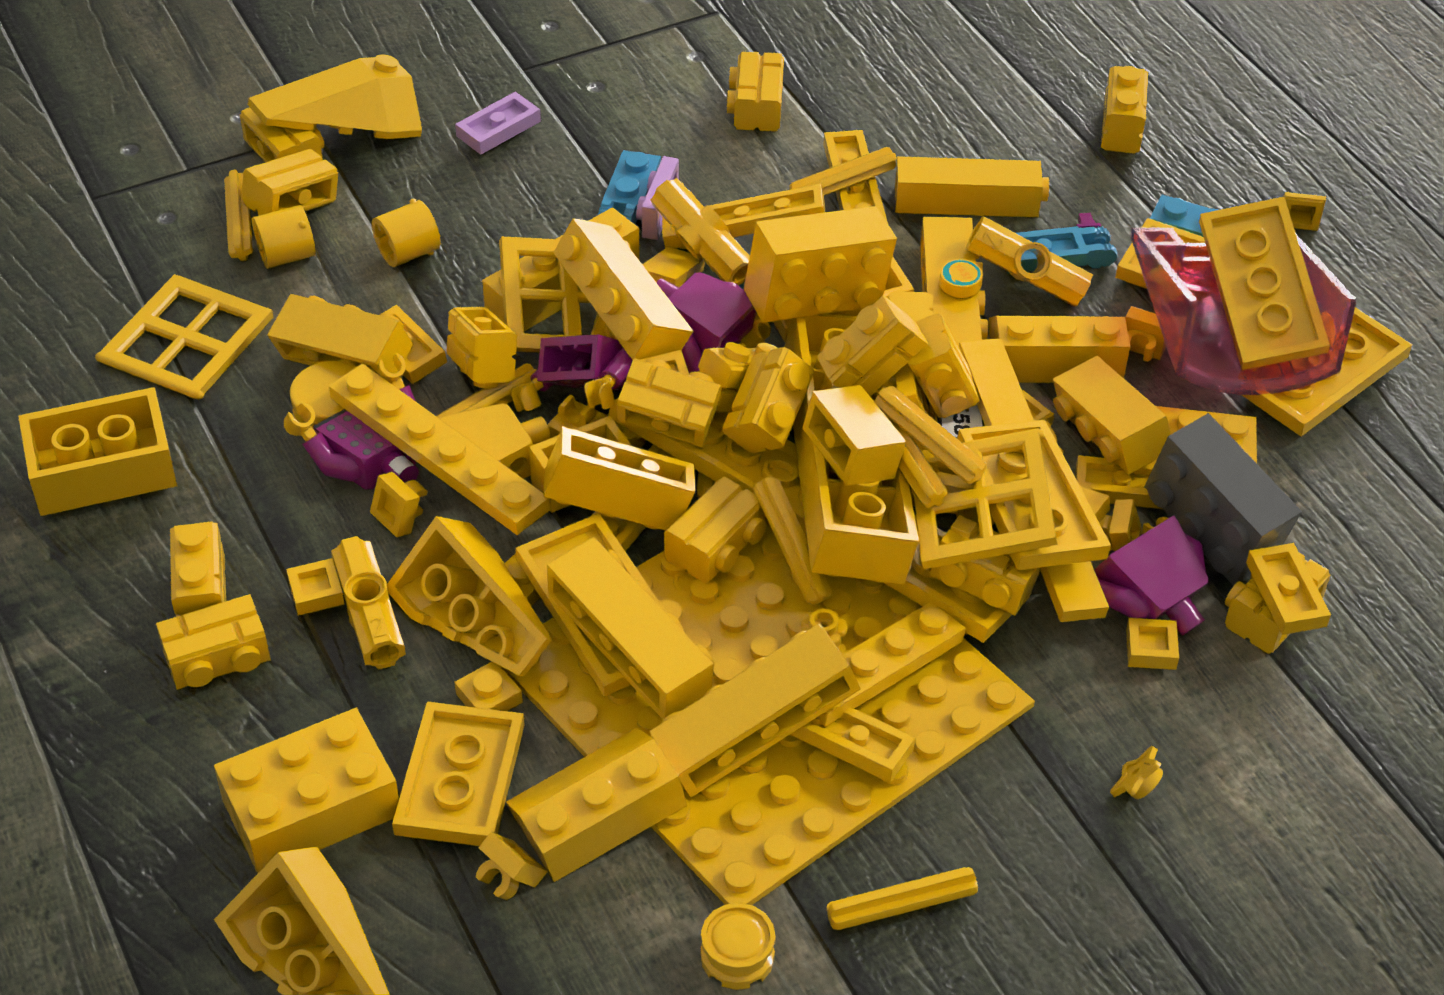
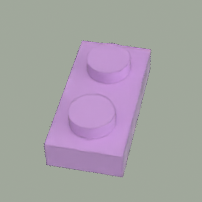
(498, 122)
(645, 212)

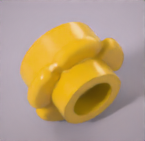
(830, 621)

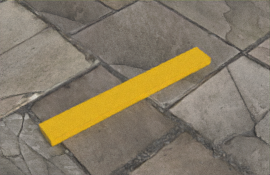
(1071, 586)

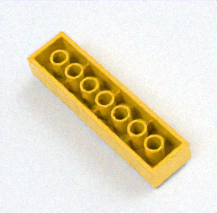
(853, 528)

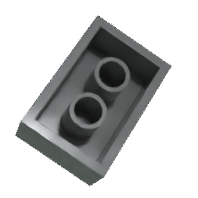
(1220, 496)

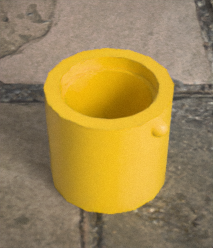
(406, 233)
(283, 236)

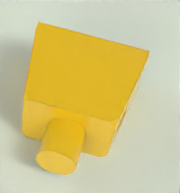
(501, 434)

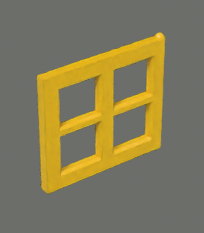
(513, 294)
(148, 320)
(981, 496)

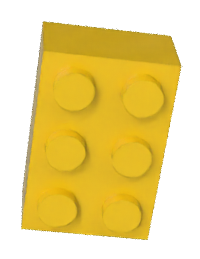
(819, 263)
(96, 451)
(308, 788)

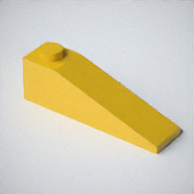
(357, 95)
(469, 596)
(301, 929)

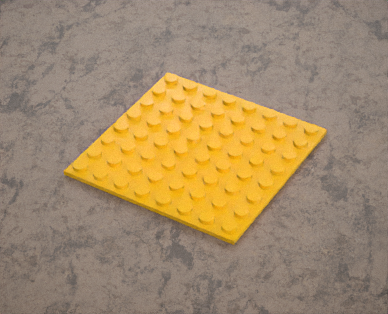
(792, 798)

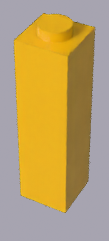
(969, 187)

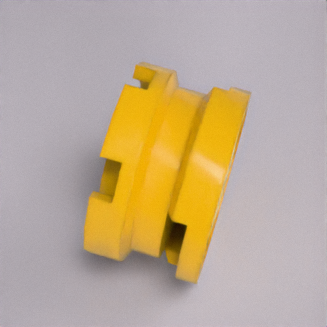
(737, 945)

